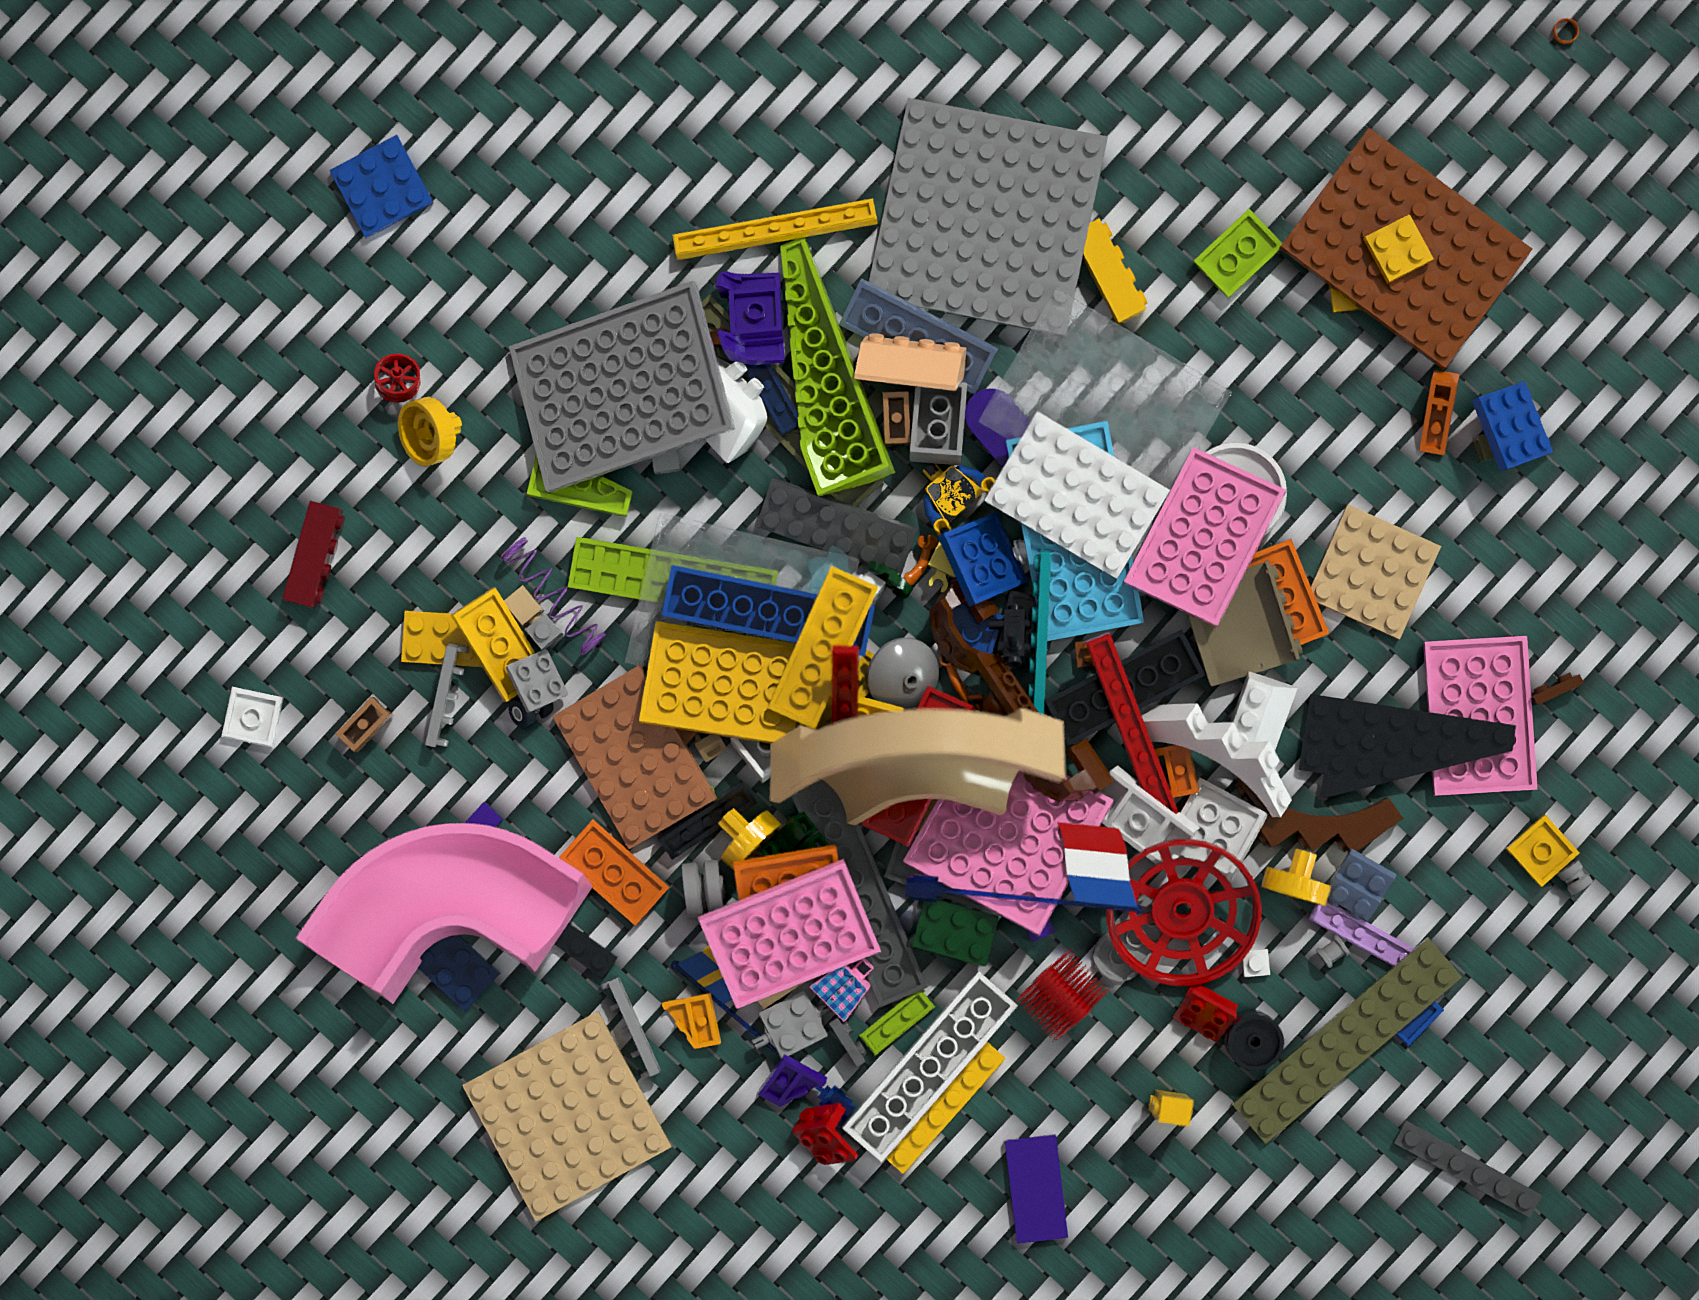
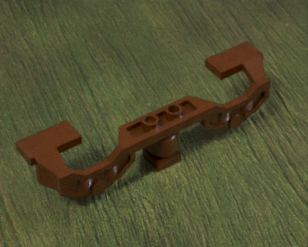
(1008, 695)

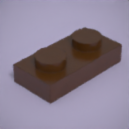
(1565, 683)

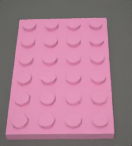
(1205, 537)
(1487, 683)
(789, 934)

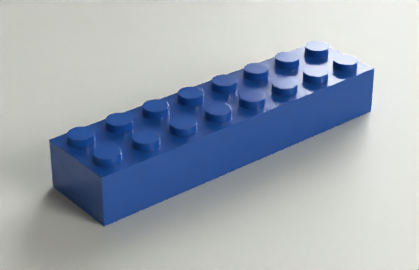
(744, 605)

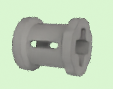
(1332, 951)

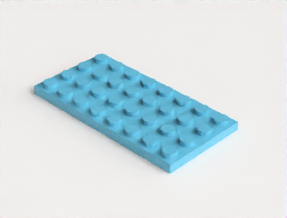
(1081, 594)

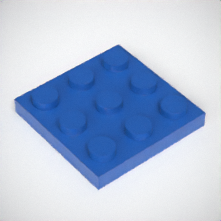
(381, 186)
(1512, 426)
(982, 559)

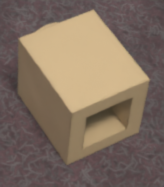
(524, 606)

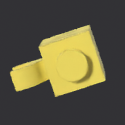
(942, 566)

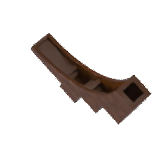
(1352, 829)

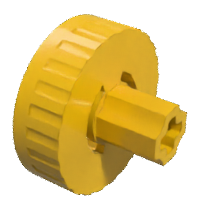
(424, 422)
(747, 837)
(1297, 881)

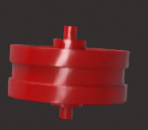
(397, 378)

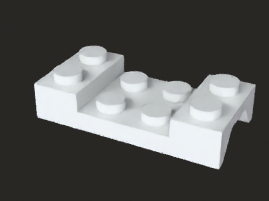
(1143, 818)

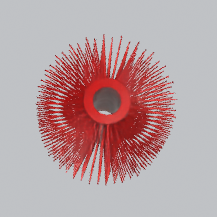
(1062, 995)

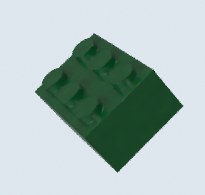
(953, 932)

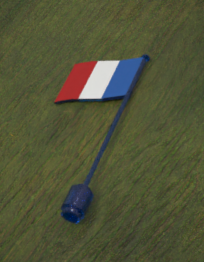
(1094, 869)

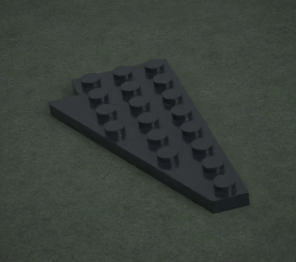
(1377, 743)

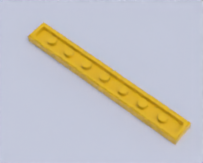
(775, 229)

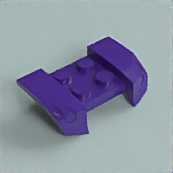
(754, 317)

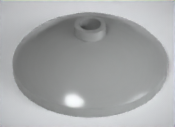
(894, 665)

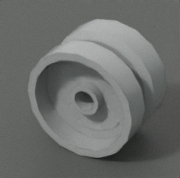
(702, 889)

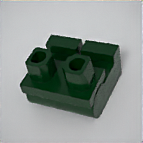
(793, 836)

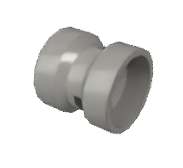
(1574, 877)

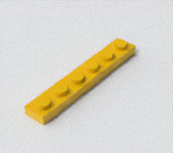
(945, 1107)

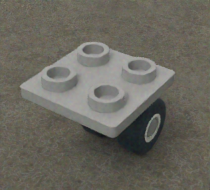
(537, 688)

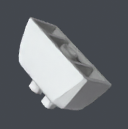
(746, 411)

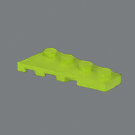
(592, 494)

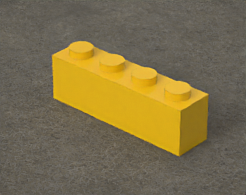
(1110, 275)

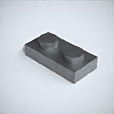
(843, 1032)

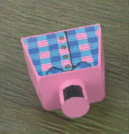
(844, 987)

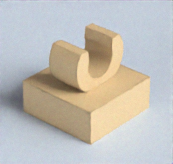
(710, 746)

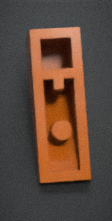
(1439, 412)

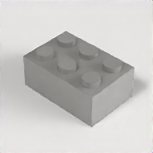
(938, 425)

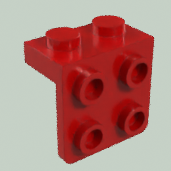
(818, 1134)

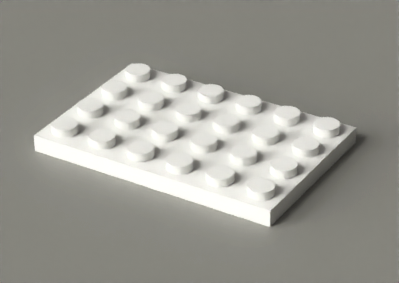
(1076, 494)

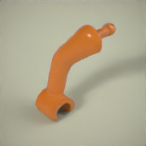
(913, 575)
(957, 682)

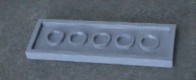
(883, 313)

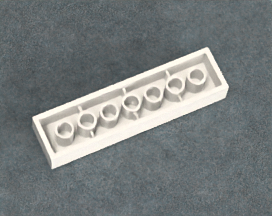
(929, 1066)

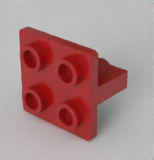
(1206, 1012)

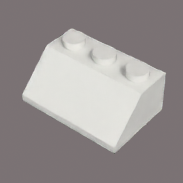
(1262, 708)

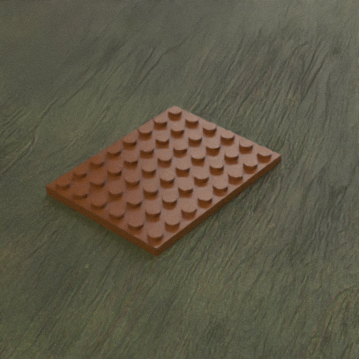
(1434, 304)

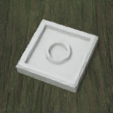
(252, 717)

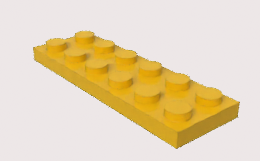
(832, 621)

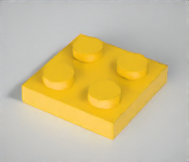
(1398, 249)
(1542, 850)

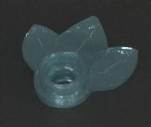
(820, 566)

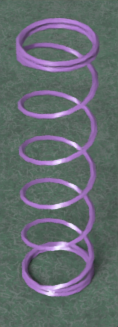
(513, 550)

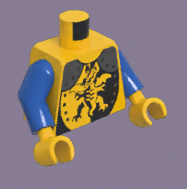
(951, 492)

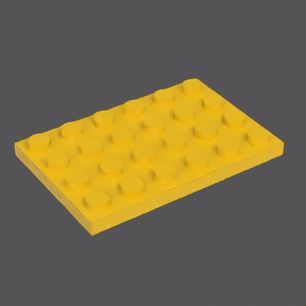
(715, 683)

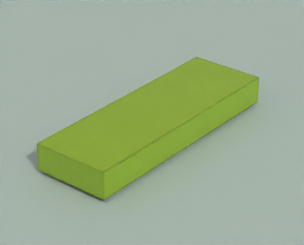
(896, 1021)

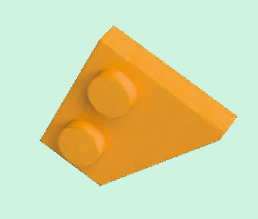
(696, 1019)

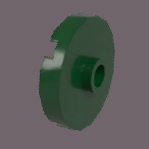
(892, 578)

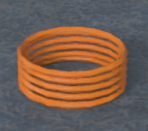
(1571, 21)

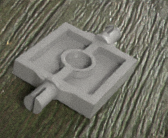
(792, 1025)

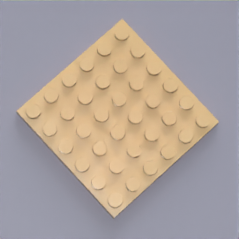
(567, 1116)

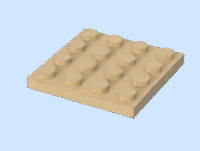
(1373, 571)

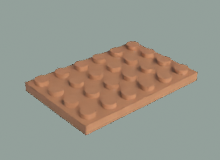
(635, 767)

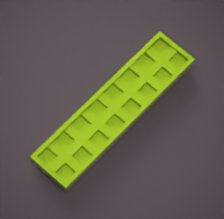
(608, 568)

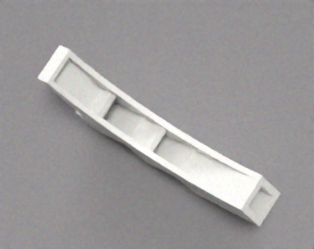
(1221, 742)

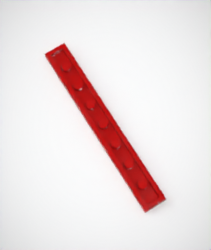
(1129, 719)

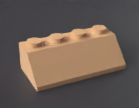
(911, 362)

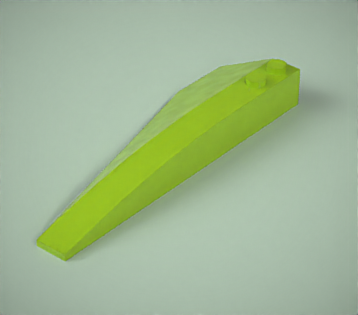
(834, 413)

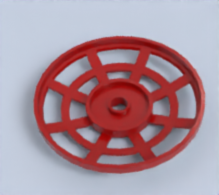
(1193, 922)

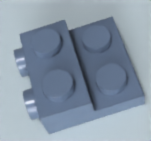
(1359, 885)

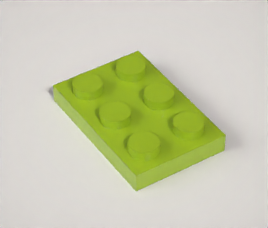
(1238, 253)

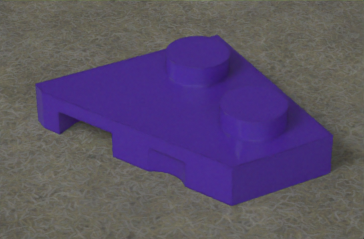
(790, 1081)

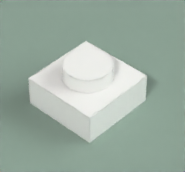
(1256, 963)

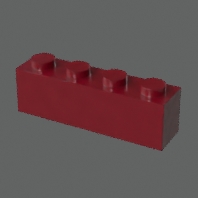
(313, 554)

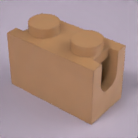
(896, 418)
(364, 724)

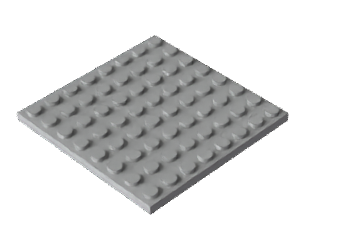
(985, 213)

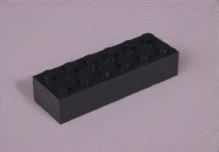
(1151, 676)

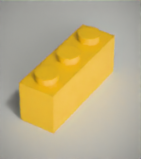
(1171, 1107)

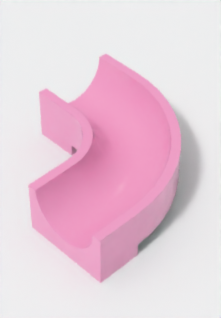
(442, 886)

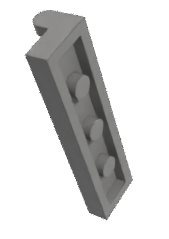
(443, 694)
(633, 1026)

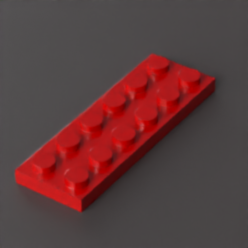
(903, 818)

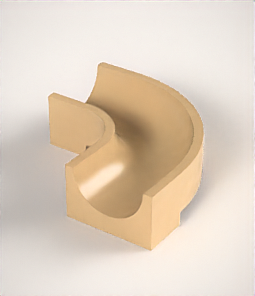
(918, 756)

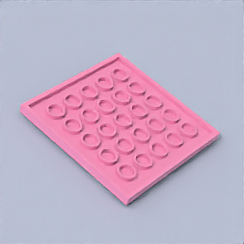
(1005, 852)

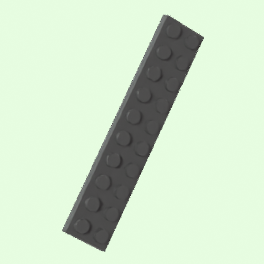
(895, 967)

